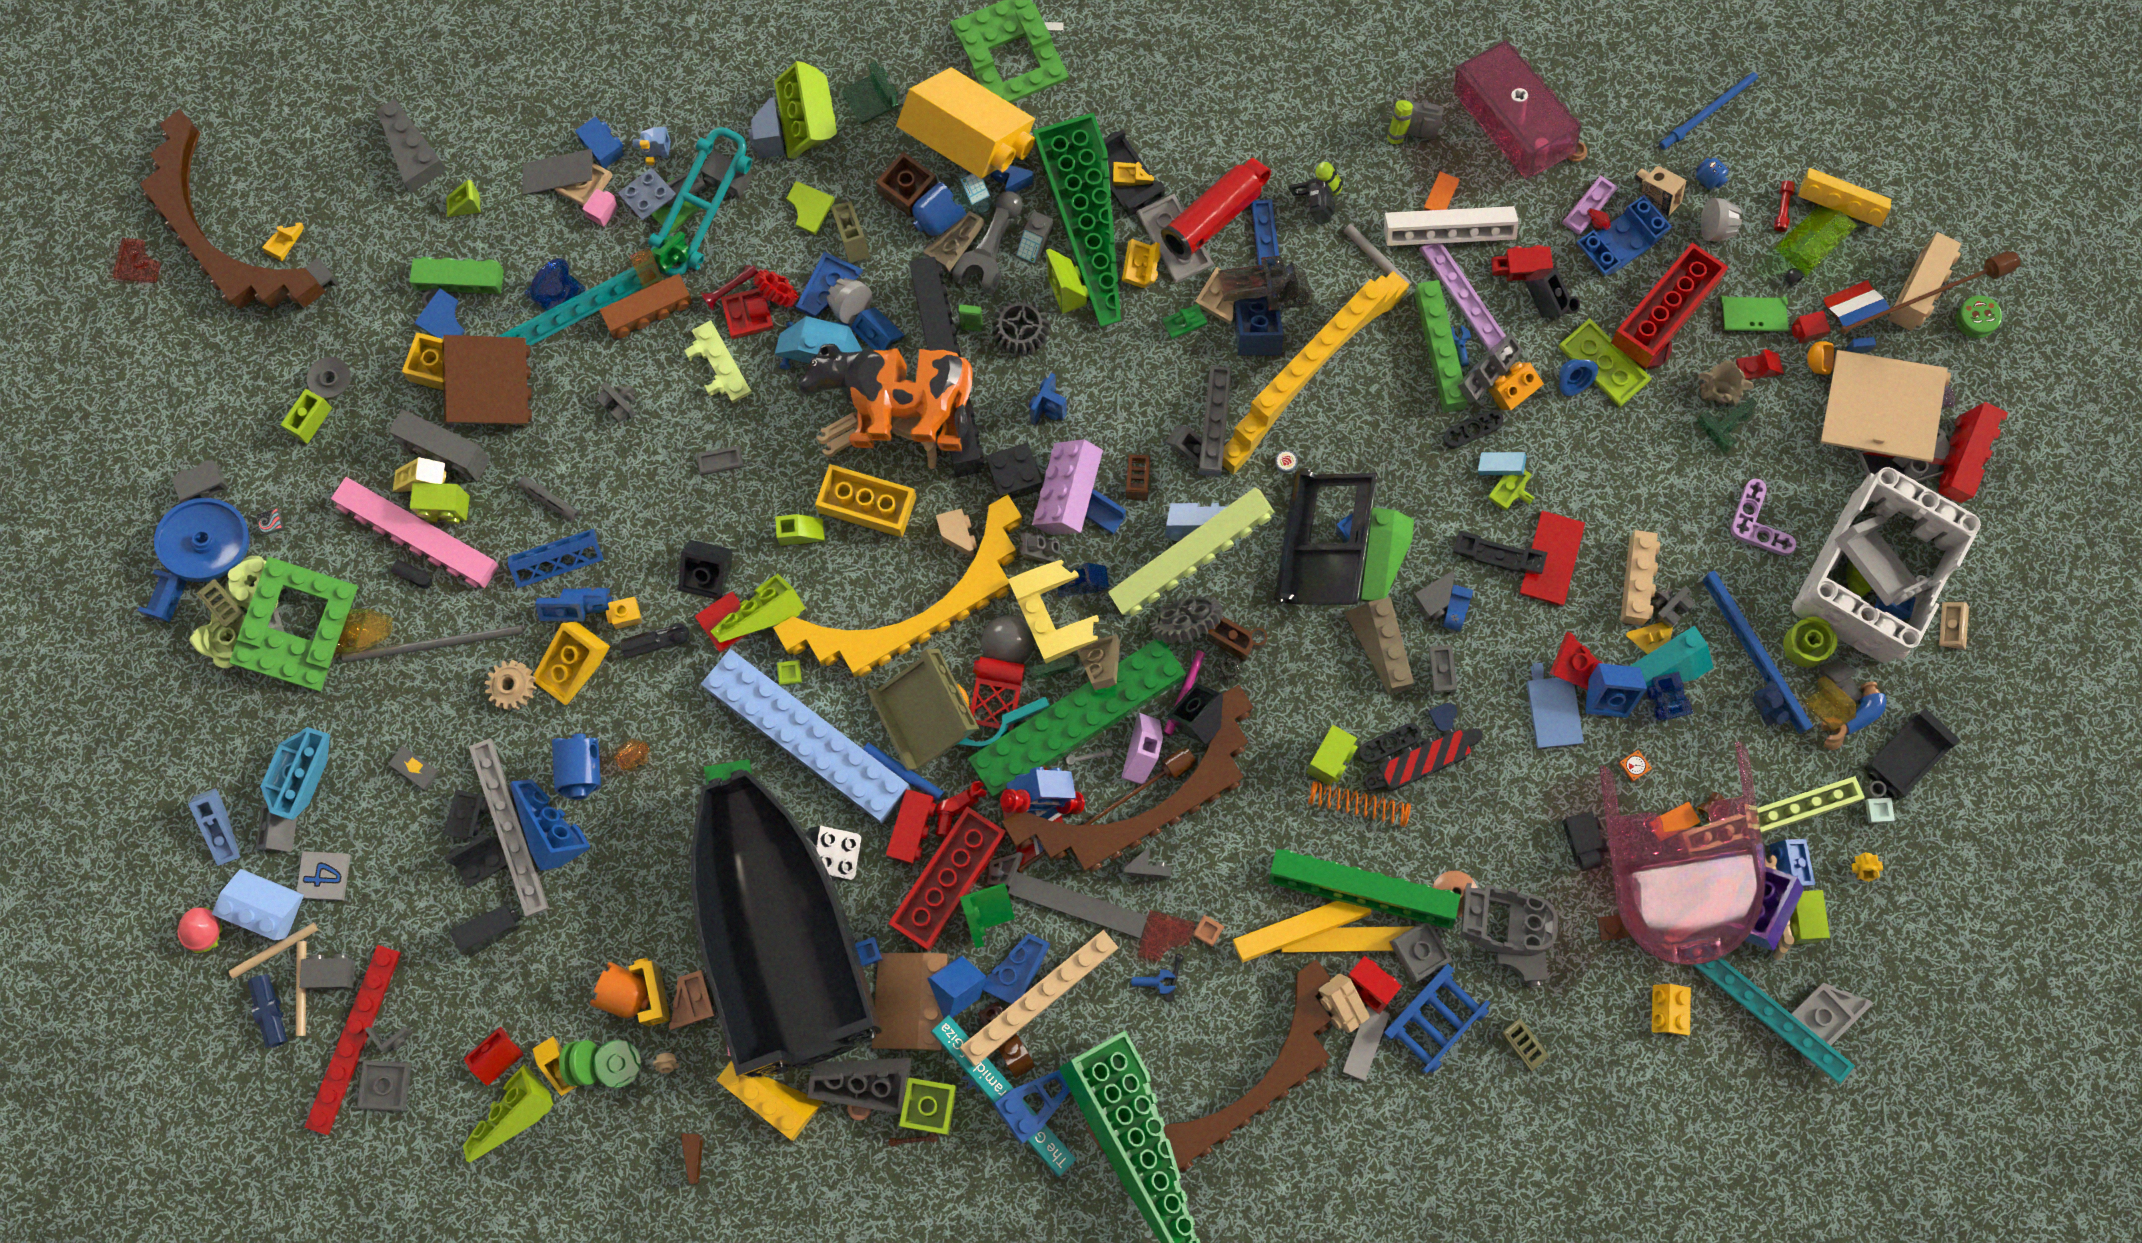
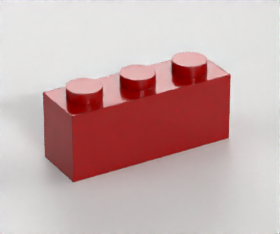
(911, 827)

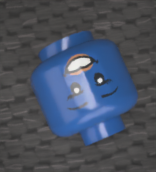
(1712, 173)

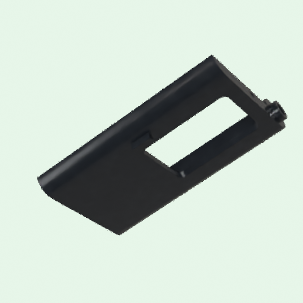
(1323, 571)

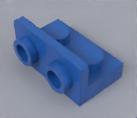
(1794, 859)

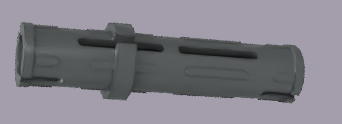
(541, 494)

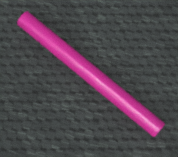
(1187, 685)

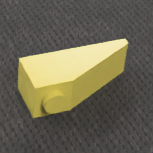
(419, 471)

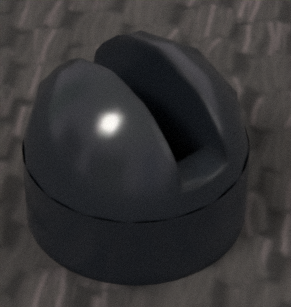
(1794, 275)

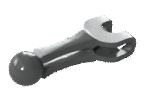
(983, 258)

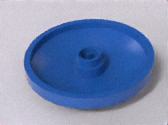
(201, 539)

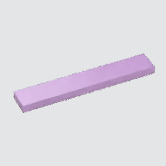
(1463, 294)

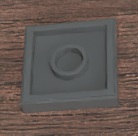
(1420, 951)
(384, 1085)

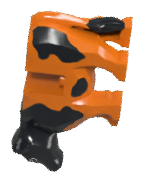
(880, 391)

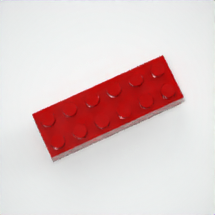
(1669, 305)
(947, 878)

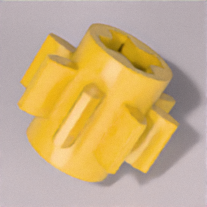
(1867, 867)

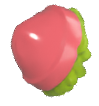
(199, 930)

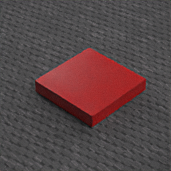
(715, 614)

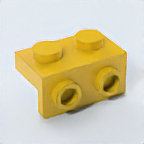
(1141, 263)
(1671, 1009)

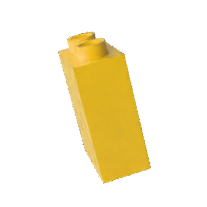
(966, 123)

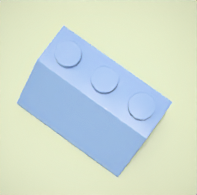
(258, 905)

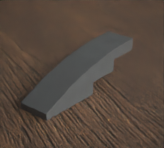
(1490, 367)

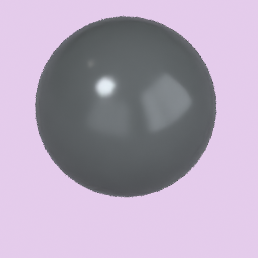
(1007, 639)

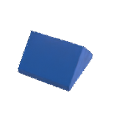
(956, 986)

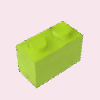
(306, 416)

